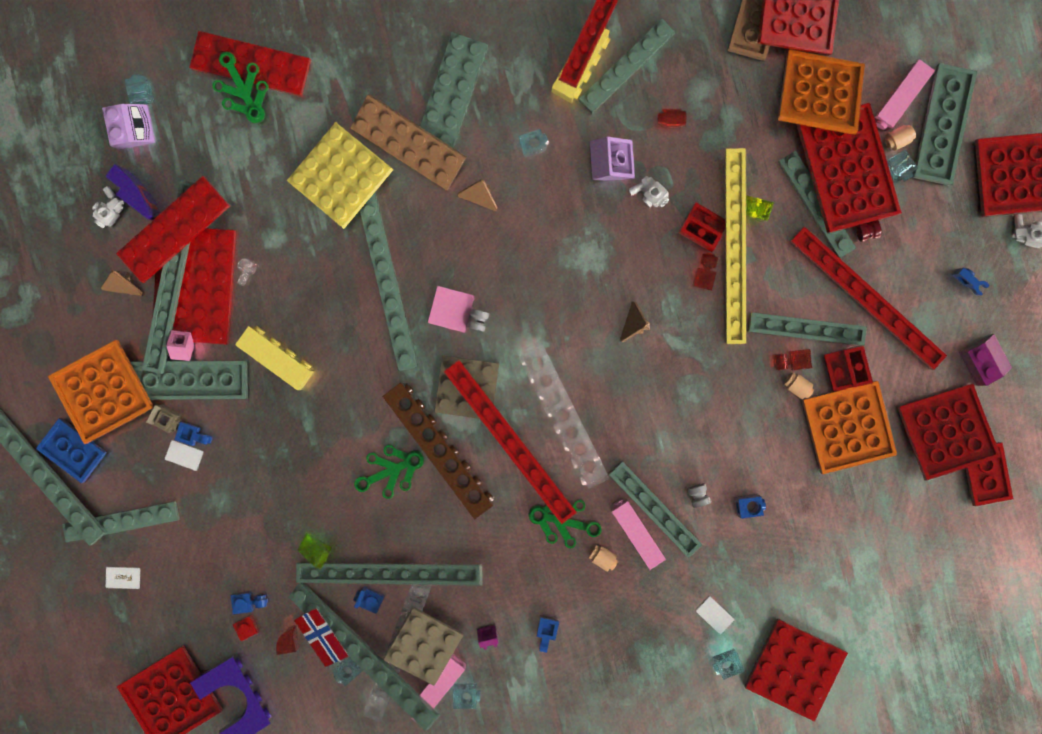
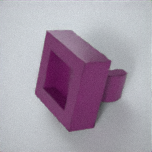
(487, 636)

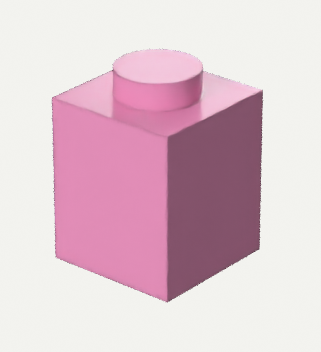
(180, 345)

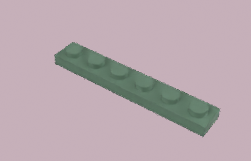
(627, 66)
(803, 185)
(807, 329)
(655, 509)
(129, 520)

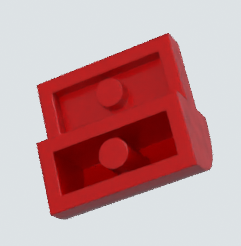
(703, 227)
(848, 368)

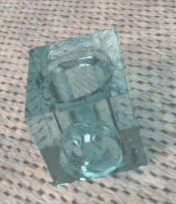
(139, 90)
(529, 150)
(901, 166)
(735, 668)
(341, 676)
(461, 703)

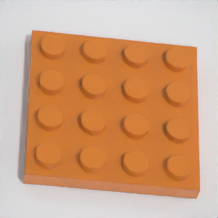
(821, 92)
(101, 391)
(849, 427)

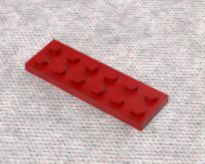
(279, 69)
(173, 229)

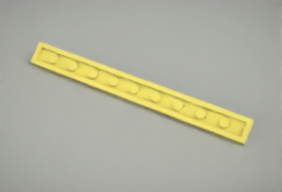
(735, 245)

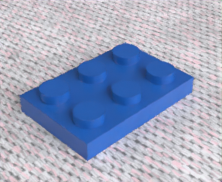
(69, 452)

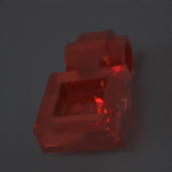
(705, 277)
(798, 359)

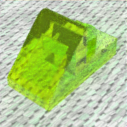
(758, 208)
(314, 550)

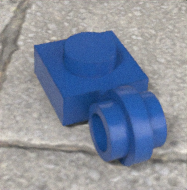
(244, 603)

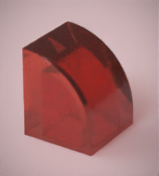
(288, 641)

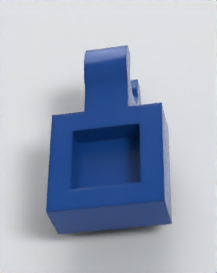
(968, 279)
(190, 434)
(547, 631)

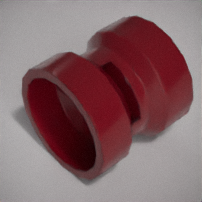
(869, 230)

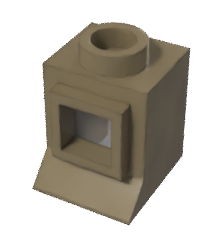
(164, 418)

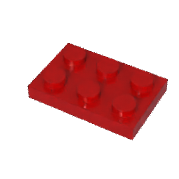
(990, 480)

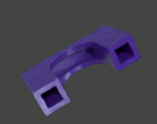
(230, 674)

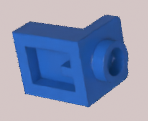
(368, 599)

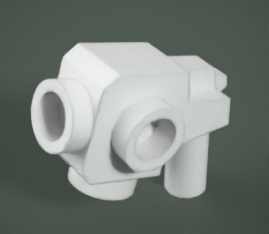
(653, 192)
(107, 213)
(1029, 235)

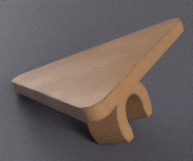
(479, 194)
(120, 284)
(634, 323)

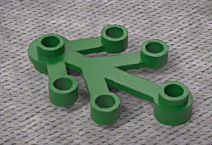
(242, 90)
(393, 470)
(542, 521)

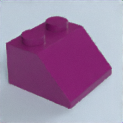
(986, 361)

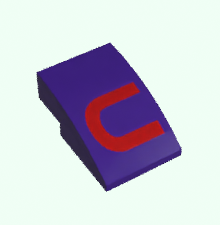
(133, 192)

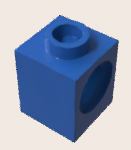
(742, 502)

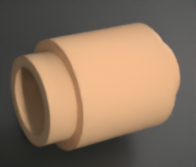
(900, 137)
(799, 385)
(603, 558)

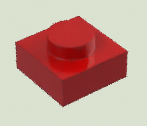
(245, 627)

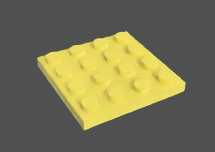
(339, 175)

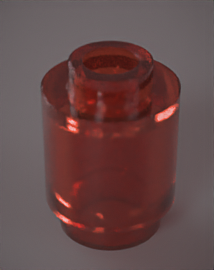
(672, 118)

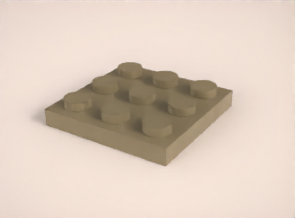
(450, 399)
(423, 646)

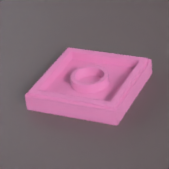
(451, 309)

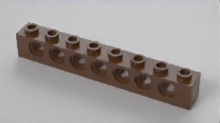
(474, 507)

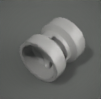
(480, 316)
(698, 493)

